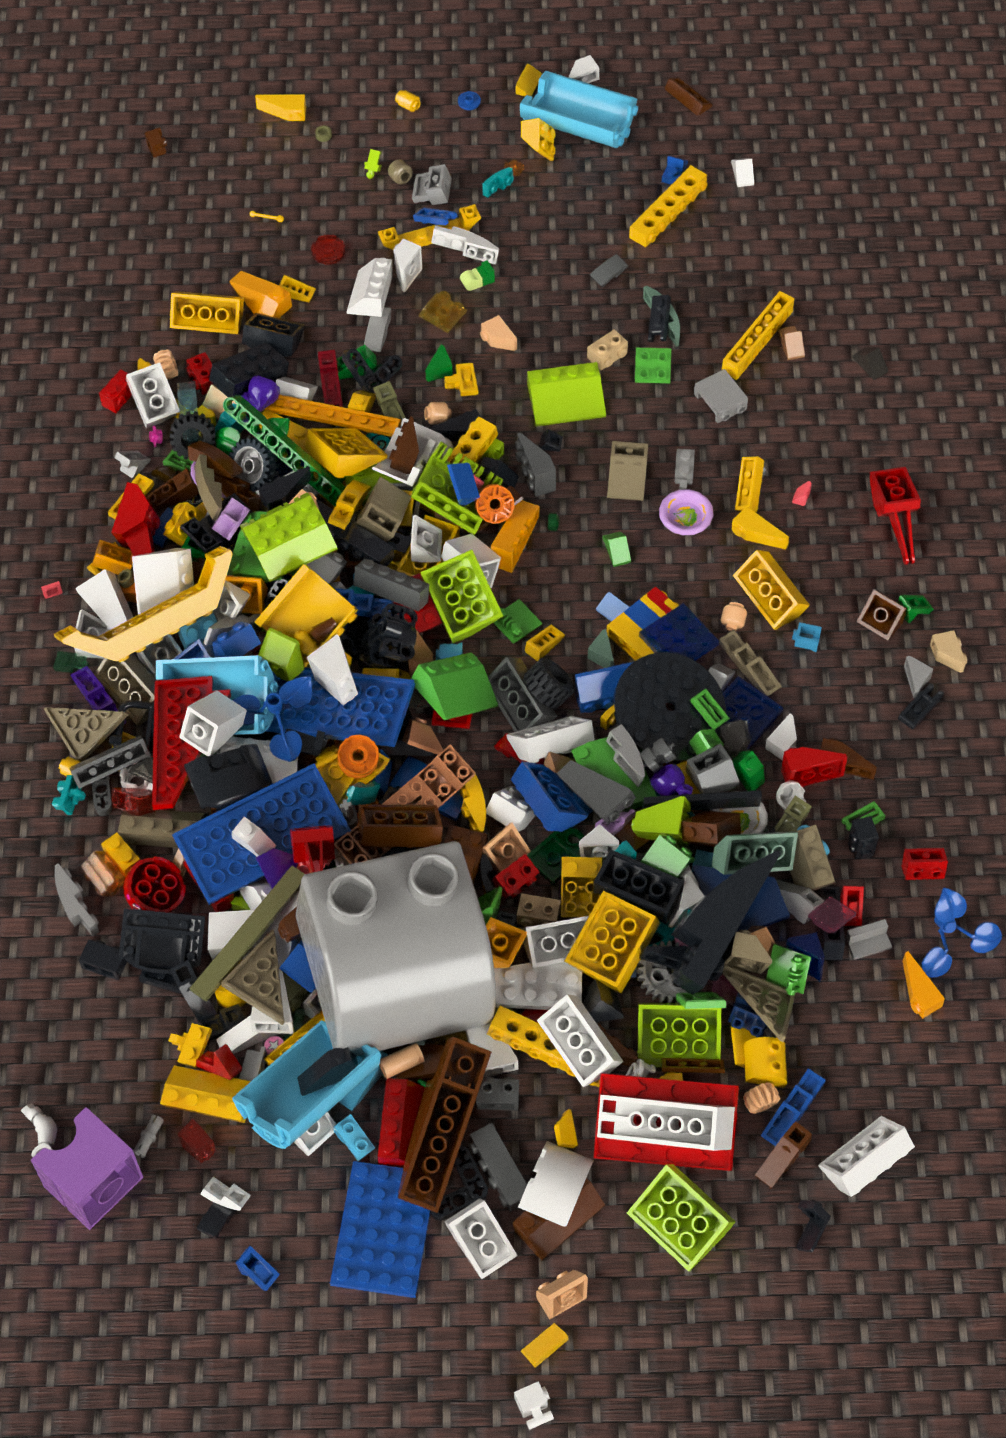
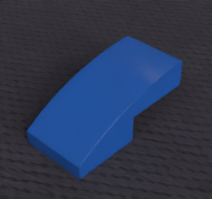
(159, 539)

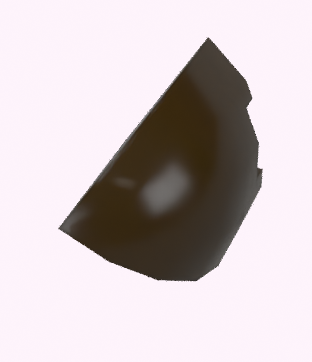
(165, 473)

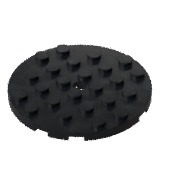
(653, 683)

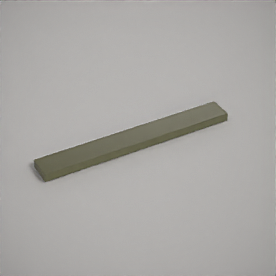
(248, 934)

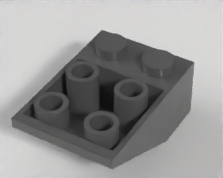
(536, 466)

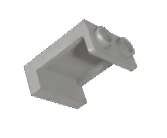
(721, 395)

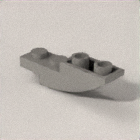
(72, 901)

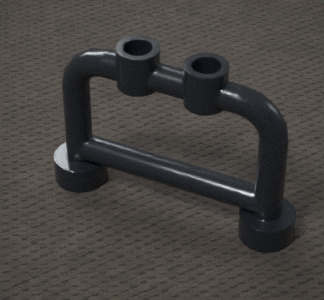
(116, 739)

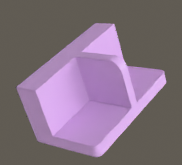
(230, 519)

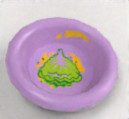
(686, 512)

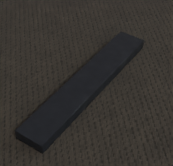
(712, 800)

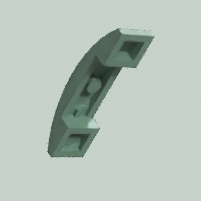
(673, 325)

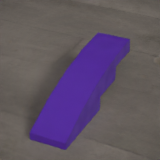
(93, 690)

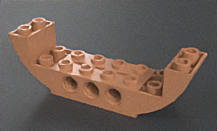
(429, 787)

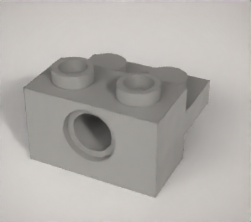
(432, 186)

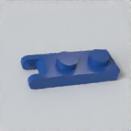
(434, 216)

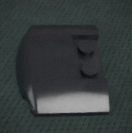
(228, 776)
(160, 939)

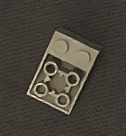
(627, 470)
(383, 510)

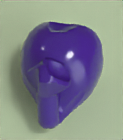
(261, 392)
(670, 781)

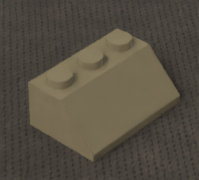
(811, 862)
(747, 953)

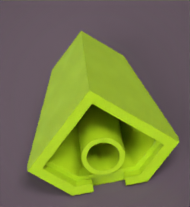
(662, 820)

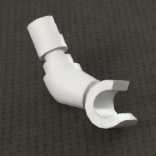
(44, 1126)

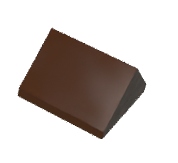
(882, 615)

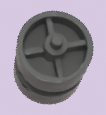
(658, 755)

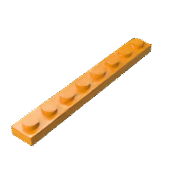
(335, 415)

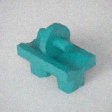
(69, 795)

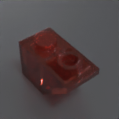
(132, 800)

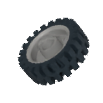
(256, 461)

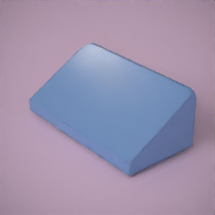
(611, 606)

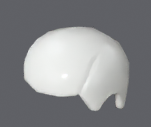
(788, 791)

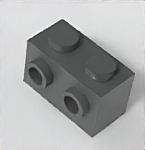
(498, 1094)

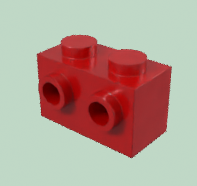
(199, 369)
(116, 392)
(924, 863)
(515, 876)

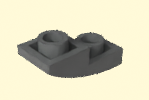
(609, 269)

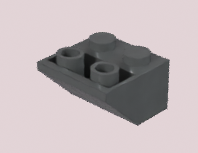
(712, 771)

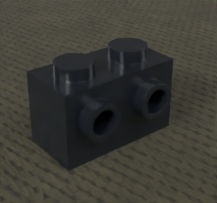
(863, 838)
(102, 959)

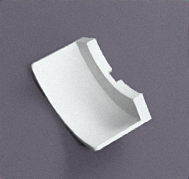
(426, 448)
(556, 1184)

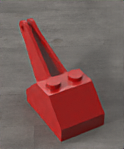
(893, 495)
(136, 521)
(312, 845)

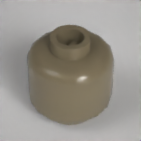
(400, 171)

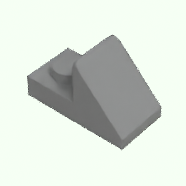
(131, 462)

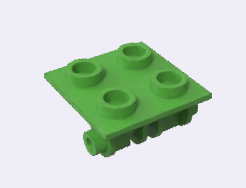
(653, 365)
(517, 621)
(788, 969)

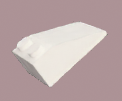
(481, 1238)

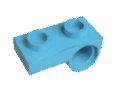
(354, 1137)

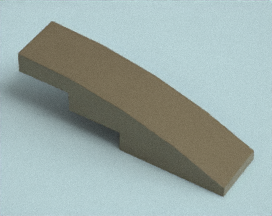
(208, 489)
(749, 664)

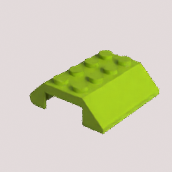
(437, 492)
(289, 537)

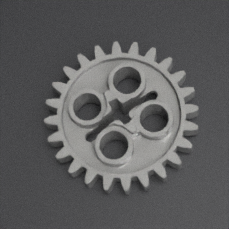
(662, 989)

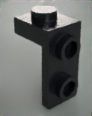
(310, 744)
(815, 1226)

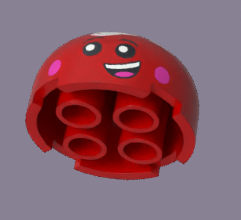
(157, 879)

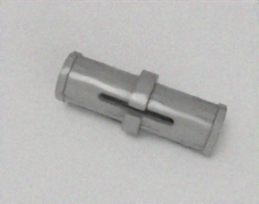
(148, 1136)

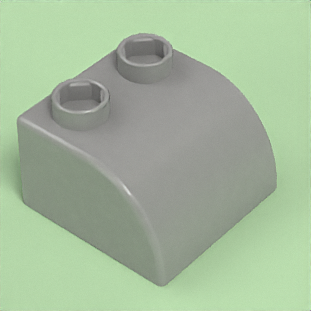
(397, 948)

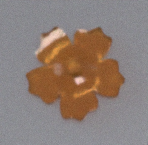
(517, 167)

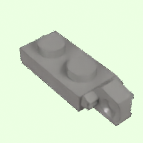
(684, 467)

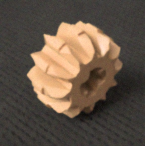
(167, 362)
(761, 1098)

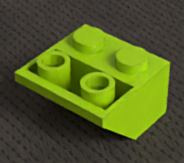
(282, 654)

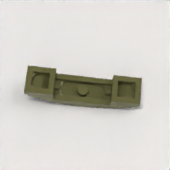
(388, 401)
(794, 815)

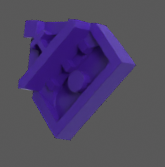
(275, 864)

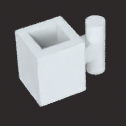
(531, 1402)

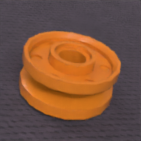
(502, 511)
(358, 768)

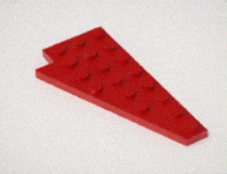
(169, 750)

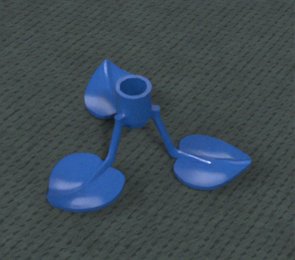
(298, 694)
(952, 906)

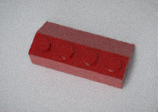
(398, 1119)

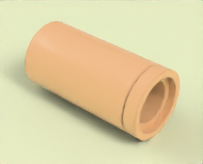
(401, 1060)

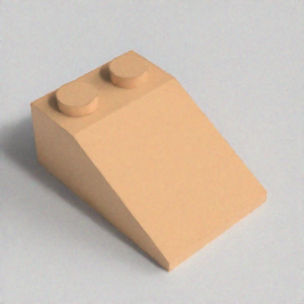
(562, 1293)

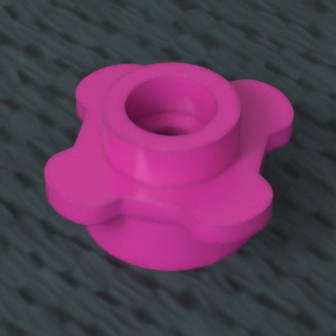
(156, 436)

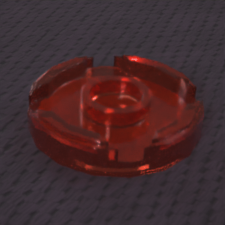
(328, 249)

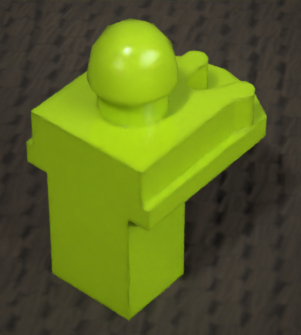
(373, 163)

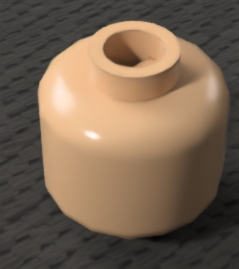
(437, 413)
(734, 616)

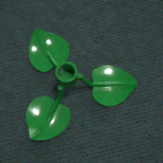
(228, 436)

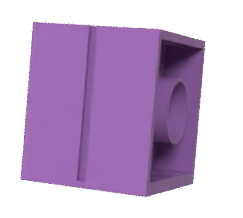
(90, 1171)

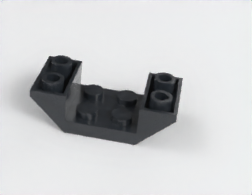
(204, 535)

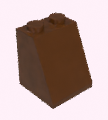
(709, 828)

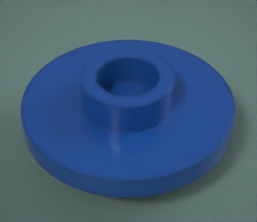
(469, 100)

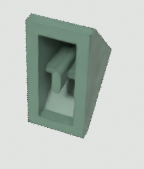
(600, 650)

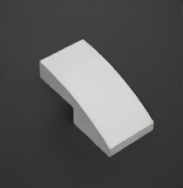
(223, 1195)

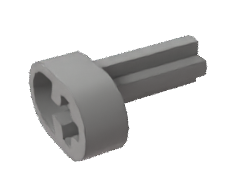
(349, 813)

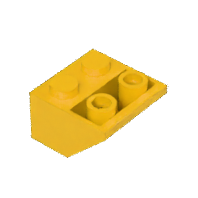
(539, 137)

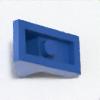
(674, 169)
(257, 1268)

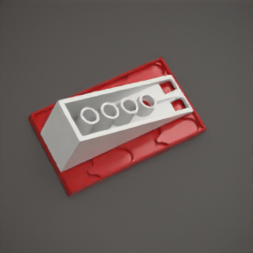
(666, 1122)

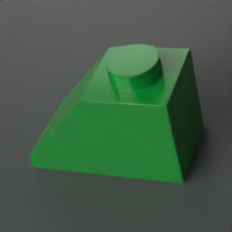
(749, 770)

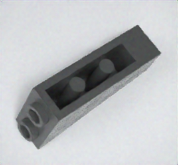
(597, 791)

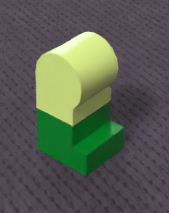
(478, 276)

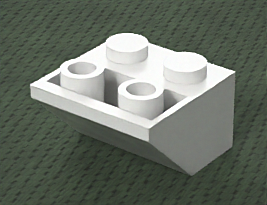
(509, 806)

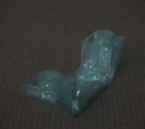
(188, 402)

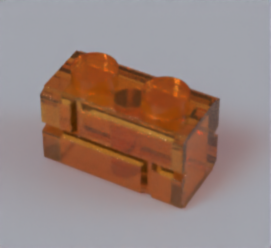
(103, 873)

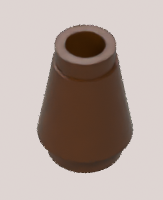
(323, 630)

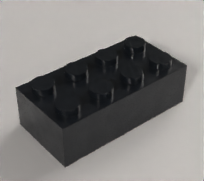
(235, 372)

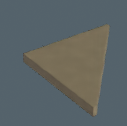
(83, 728)
(258, 979)
(765, 998)

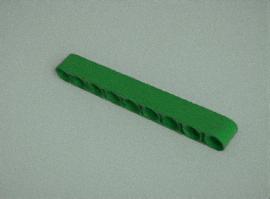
(283, 443)

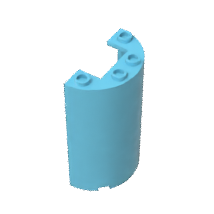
(581, 109)
(240, 674)
(274, 1096)

